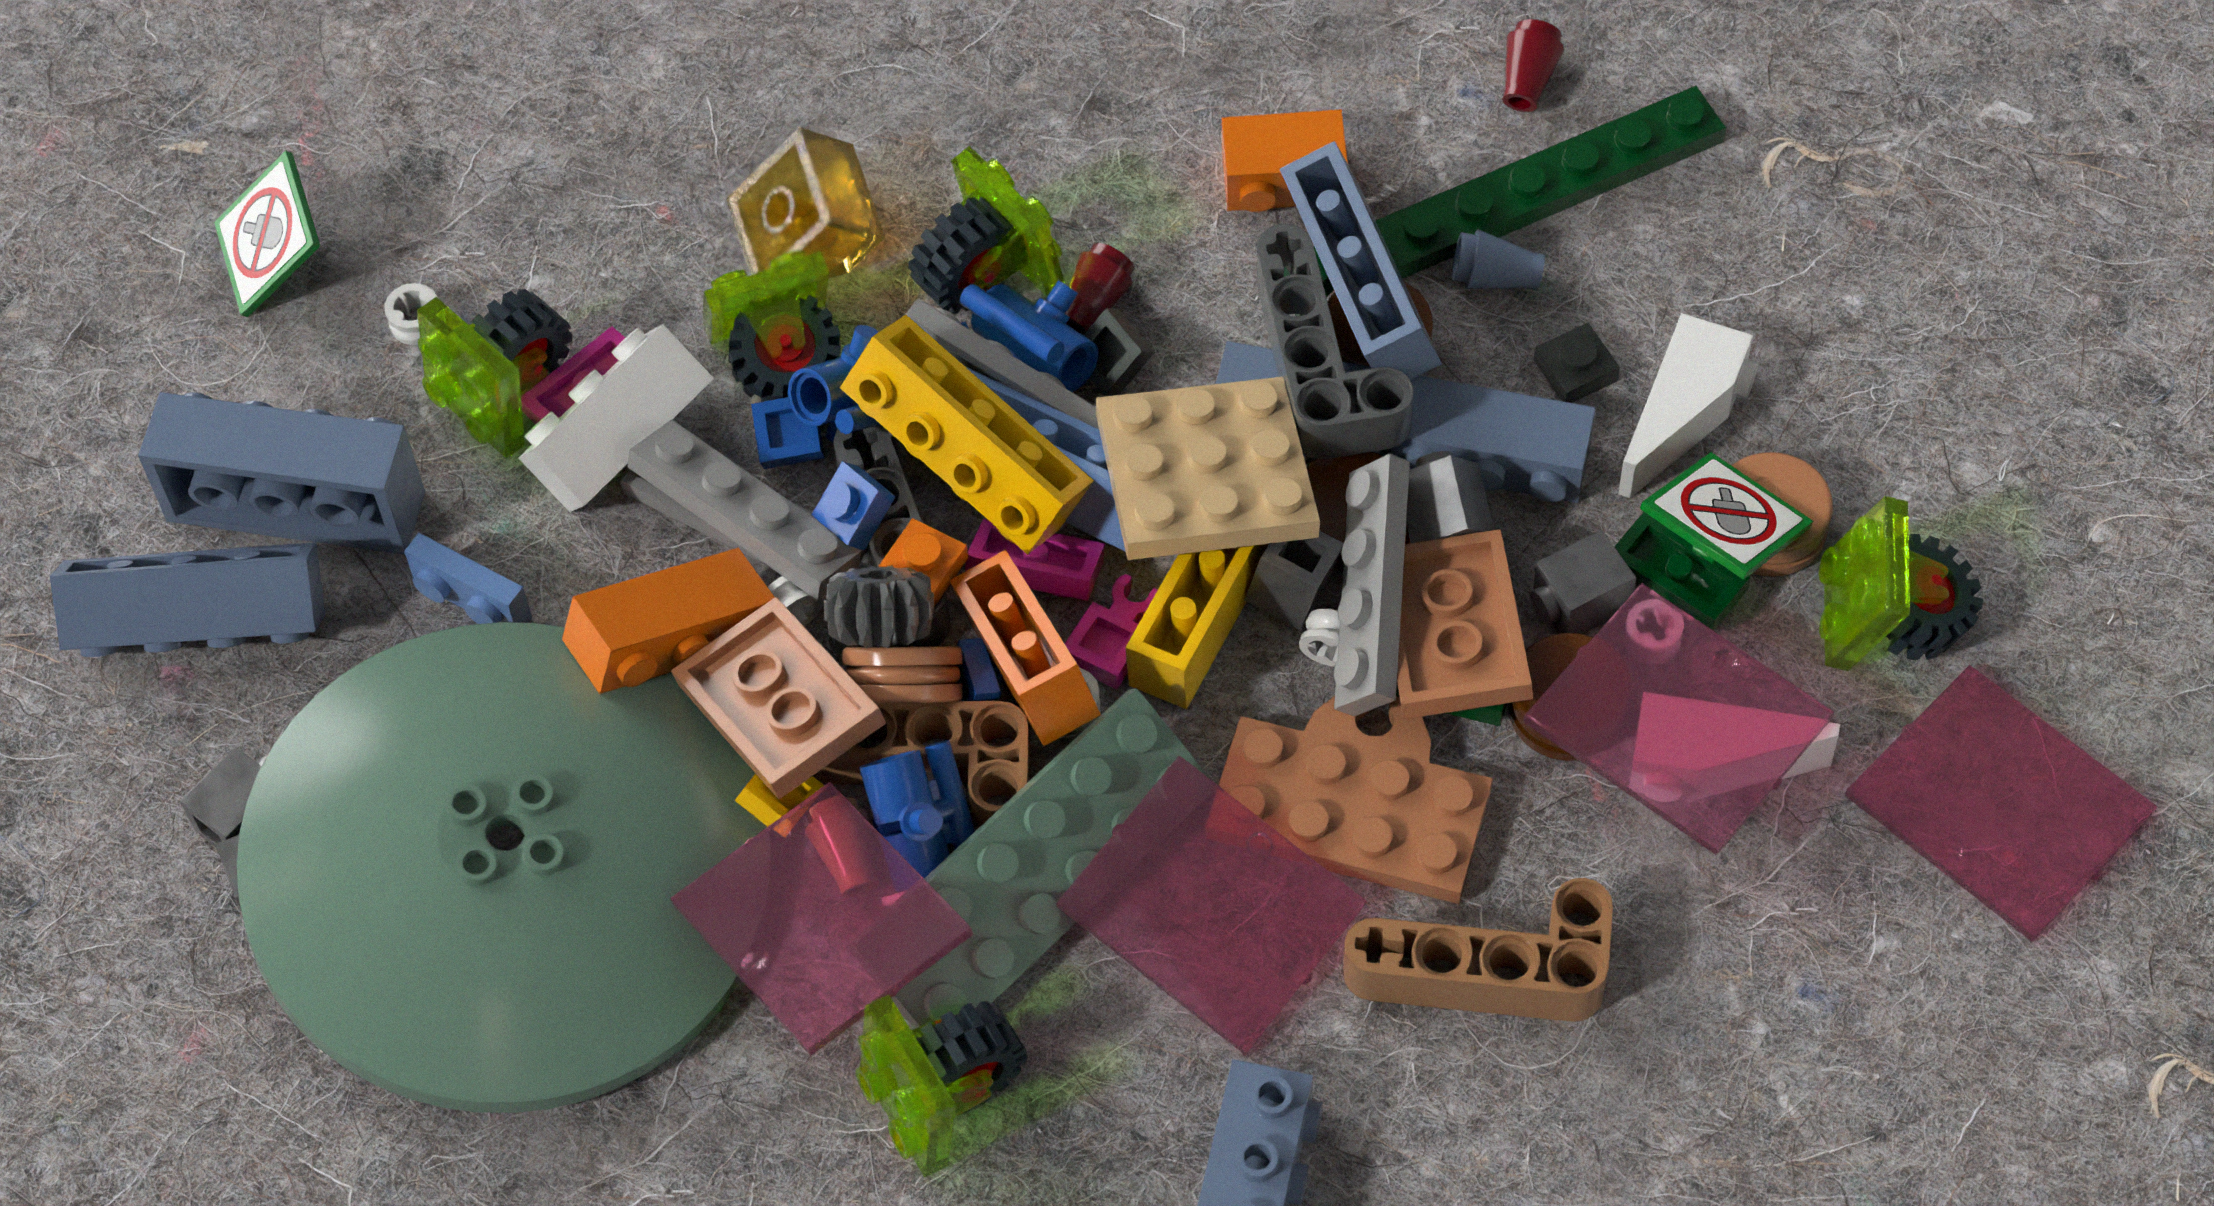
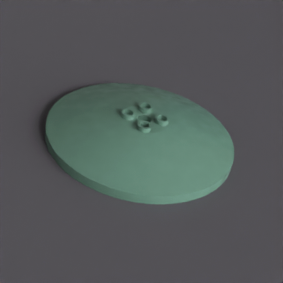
(470, 964)

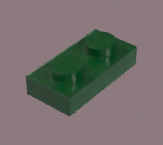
(1678, 574)

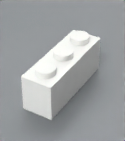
(612, 414)

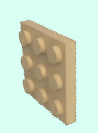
(1206, 468)

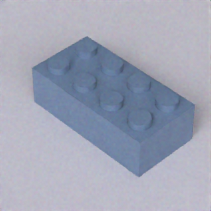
(282, 472)

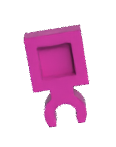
(1103, 634)

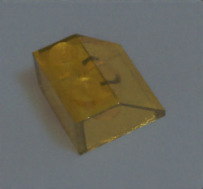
(807, 200)

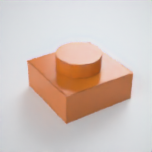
(928, 553)

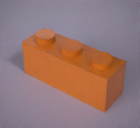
(660, 618)
(1025, 648)

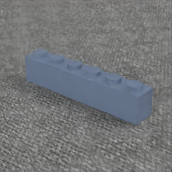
(1515, 437)

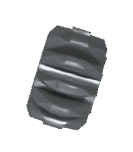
(879, 606)

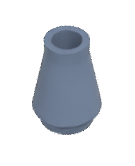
(1494, 263)

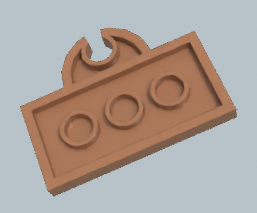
(1362, 799)

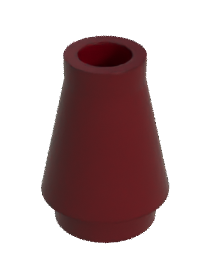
(1530, 61)
(1100, 281)

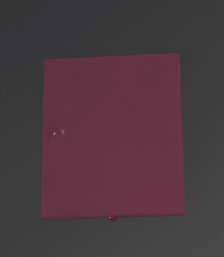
(1679, 718)
(2001, 802)
(1211, 904)
(821, 917)

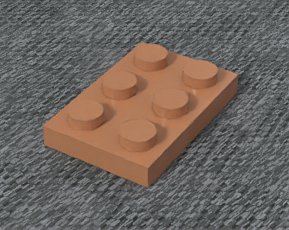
(1459, 628)
(778, 697)

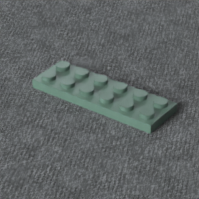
(1033, 851)

